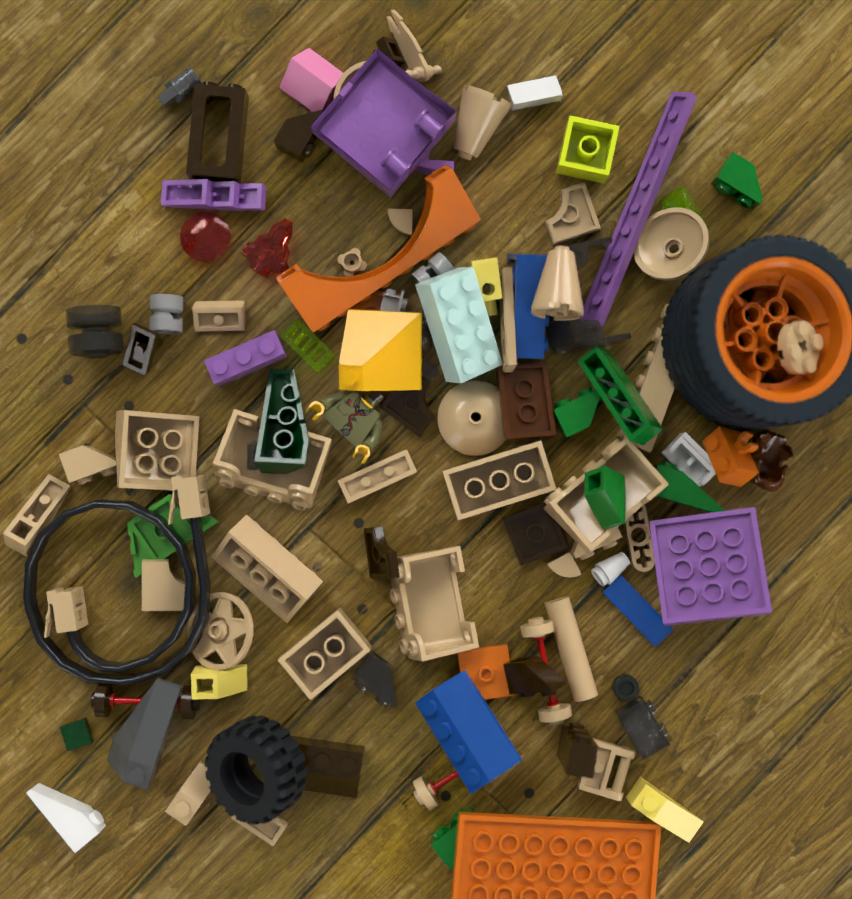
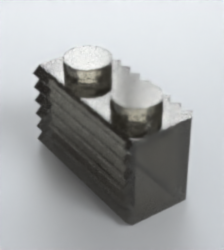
(642, 727)

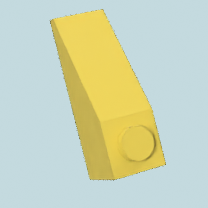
(663, 810)

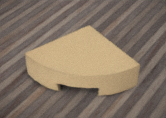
(401, 220)
(565, 566)

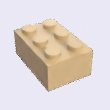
(325, 653)

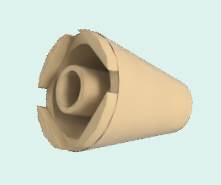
(477, 120)
(559, 287)

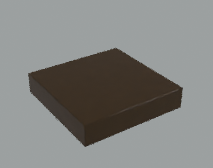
(534, 534)

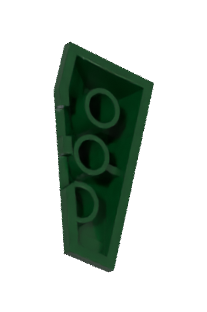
(283, 429)

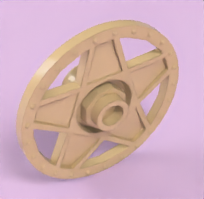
(222, 632)

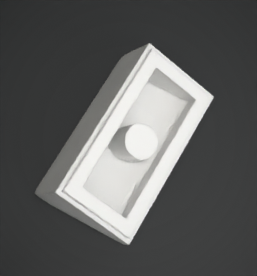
(534, 92)

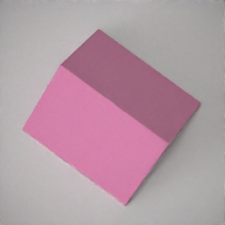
(310, 80)

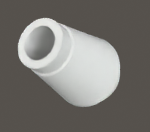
(609, 569)

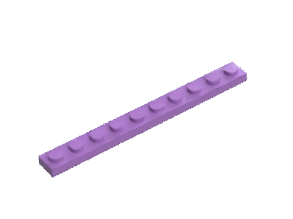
(638, 206)

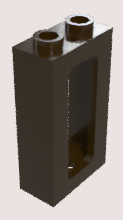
(236, 132)

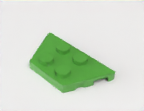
(150, 542)

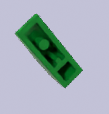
(684, 490)

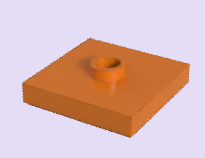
(487, 669)

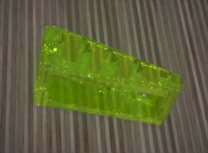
(290, 331)

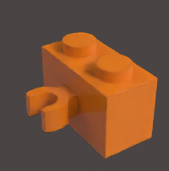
(731, 455)

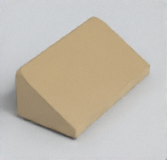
(219, 315)

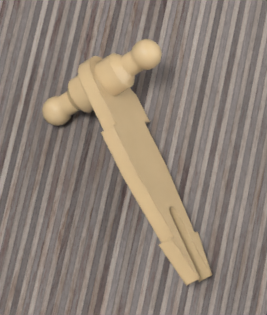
(411, 50)

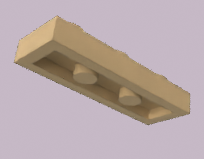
(377, 476)

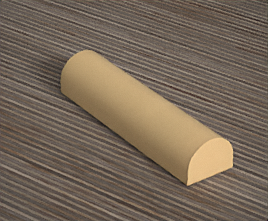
(571, 649)

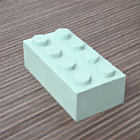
(459, 324)

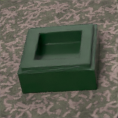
(76, 734)

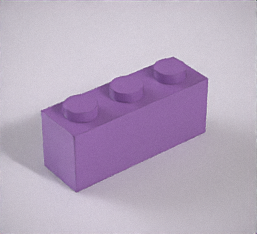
(246, 358)

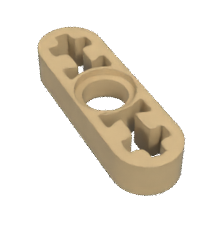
(635, 554)

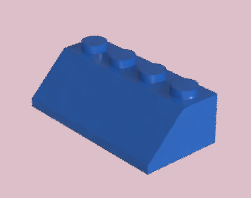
(468, 731)

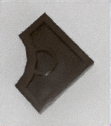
(410, 408)
(380, 557)

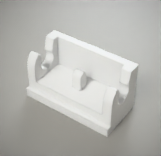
(690, 459)

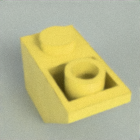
(218, 683)

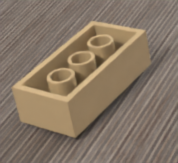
(499, 480)

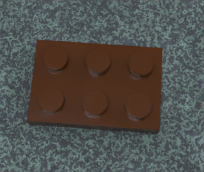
(526, 402)

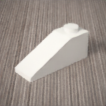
(71, 818)

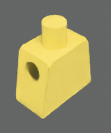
(488, 272)

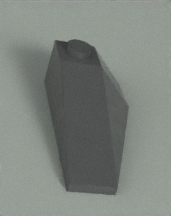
(142, 738)

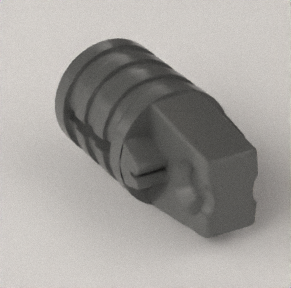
(179, 87)

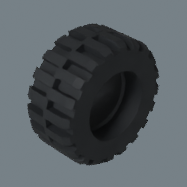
(236, 783)

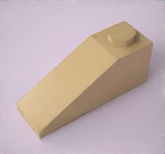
(35, 515)

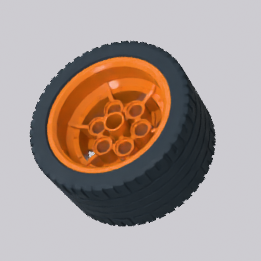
(724, 377)

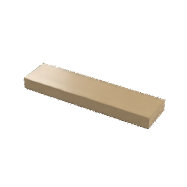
(507, 321)

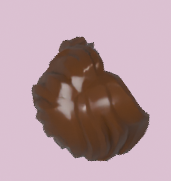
(769, 460)

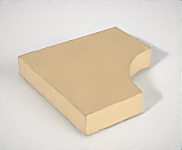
(575, 216)
(161, 587)

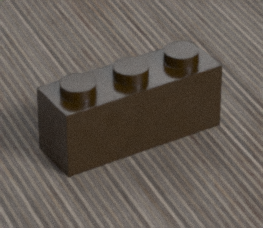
(577, 750)

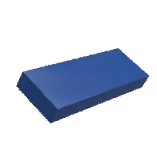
(637, 610)

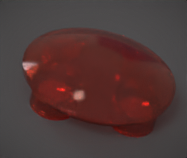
(205, 236)

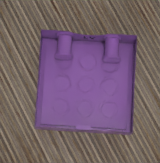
(384, 122)
(710, 567)

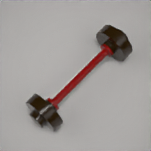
(104, 699)

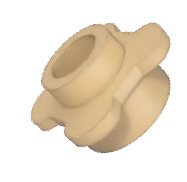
(353, 255)

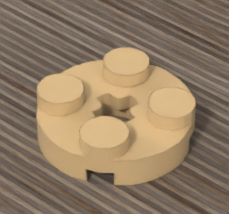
(799, 347)

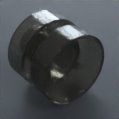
(94, 323)

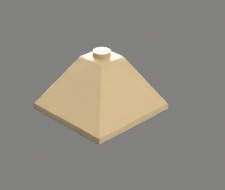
(154, 448)

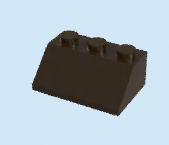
(331, 766)

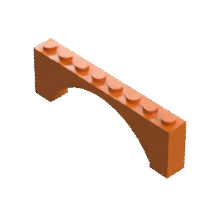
(444, 216)

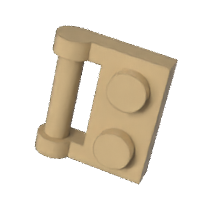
(603, 766)

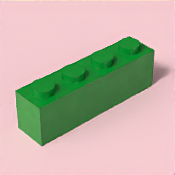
(620, 395)

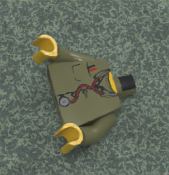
(353, 418)

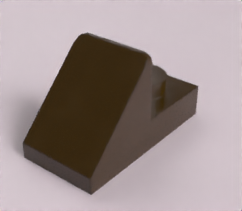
(141, 348)

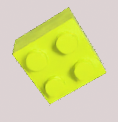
(587, 149)

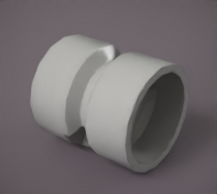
(436, 266)
(166, 314)

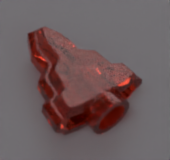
(270, 250)

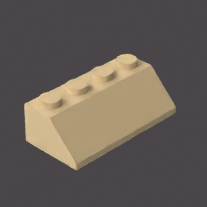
(266, 568)

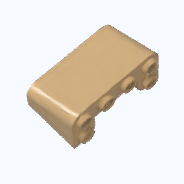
(293, 488)
(572, 510)
(431, 605)

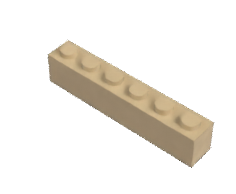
(654, 384)

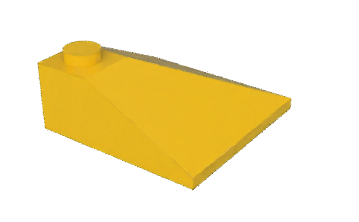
(381, 351)

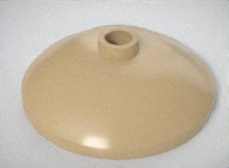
(664, 233)
(456, 422)

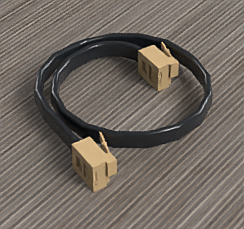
(69, 605)

